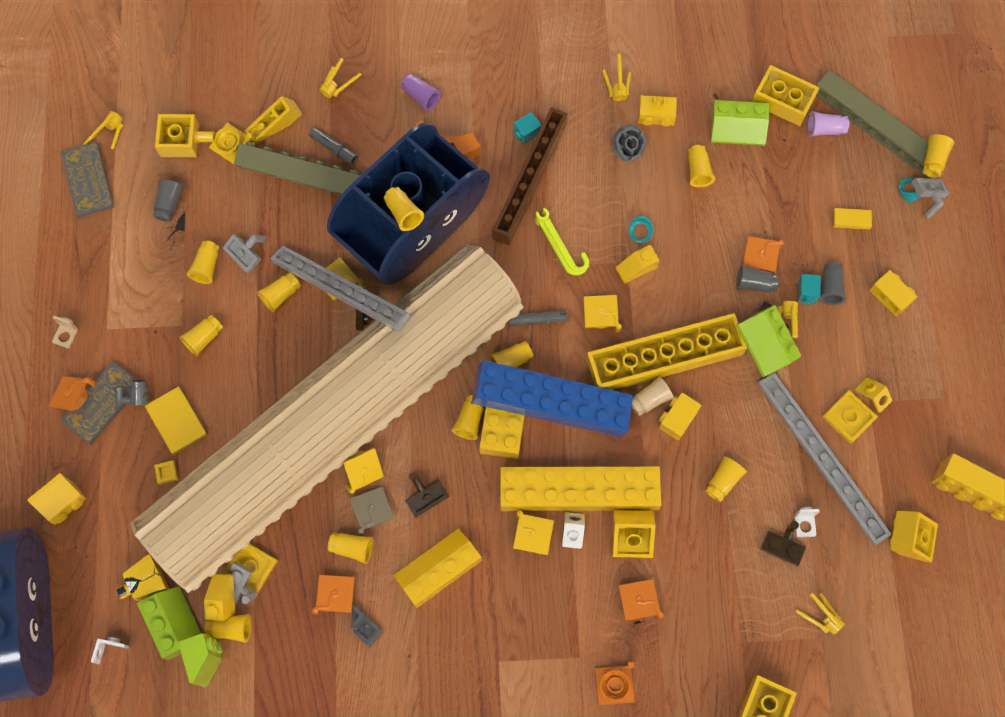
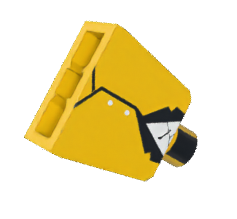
(143, 580)

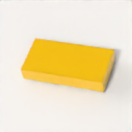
(852, 218)

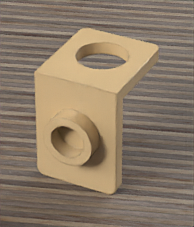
(65, 325)

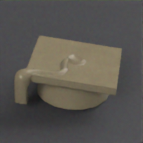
(371, 509)

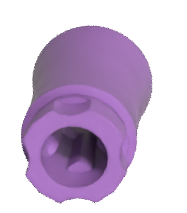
(421, 92)

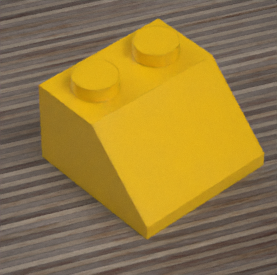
(57, 499)
(633, 533)
(914, 535)

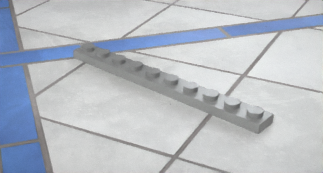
(341, 288)
(824, 459)

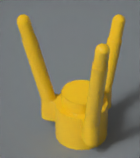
(329, 86)
(619, 91)
(112, 122)
(790, 310)
(832, 621)

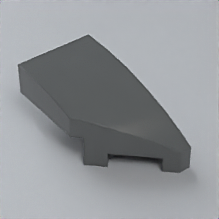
(364, 627)

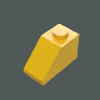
(638, 264)
(220, 598)

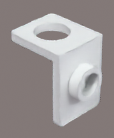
(806, 514)
(573, 530)
(100, 645)

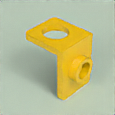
(874, 391)

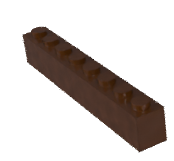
(529, 176)

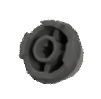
(628, 143)

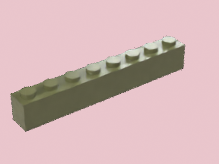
(873, 120)
(294, 169)

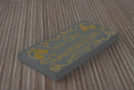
(87, 179)
(100, 404)

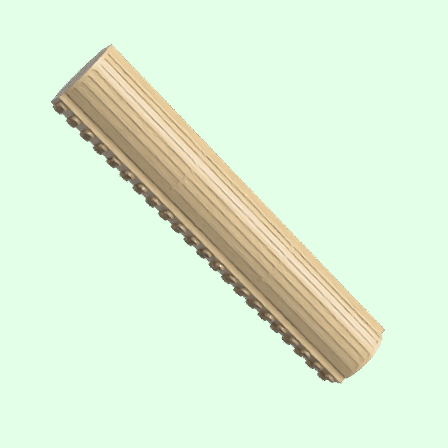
(326, 419)

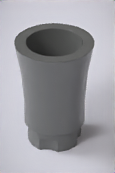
(167, 199)
(755, 279)
(832, 284)

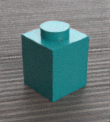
(526, 128)
(809, 289)

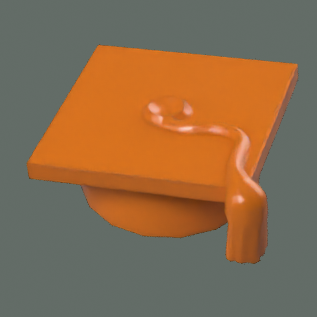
(762, 253)
(71, 393)
(334, 594)
(640, 600)
(615, 684)

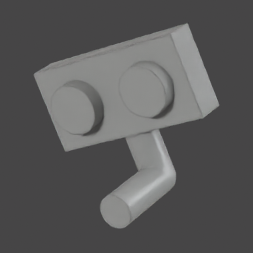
(931, 188)
(242, 251)
(241, 577)

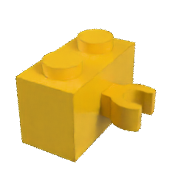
(657, 110)

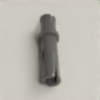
(338, 149)
(539, 318)

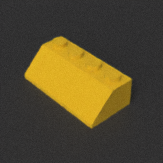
(438, 568)

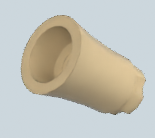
(651, 396)

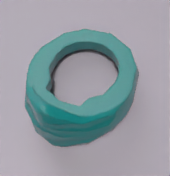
(910, 197)
(641, 220)

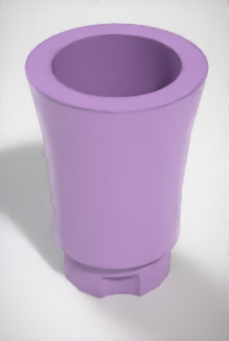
(827, 124)

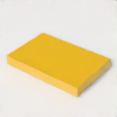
(176, 420)

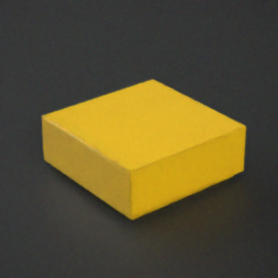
(166, 472)

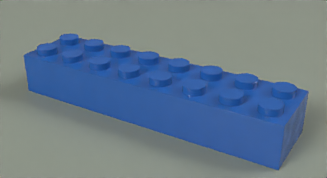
(552, 399)

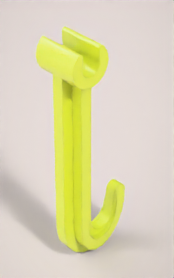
(558, 246)

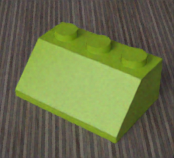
(739, 122)
(768, 340)
(169, 620)
(201, 658)

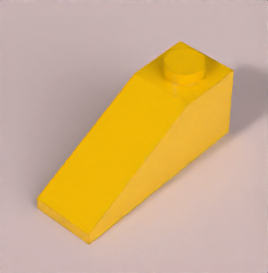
(274, 119)

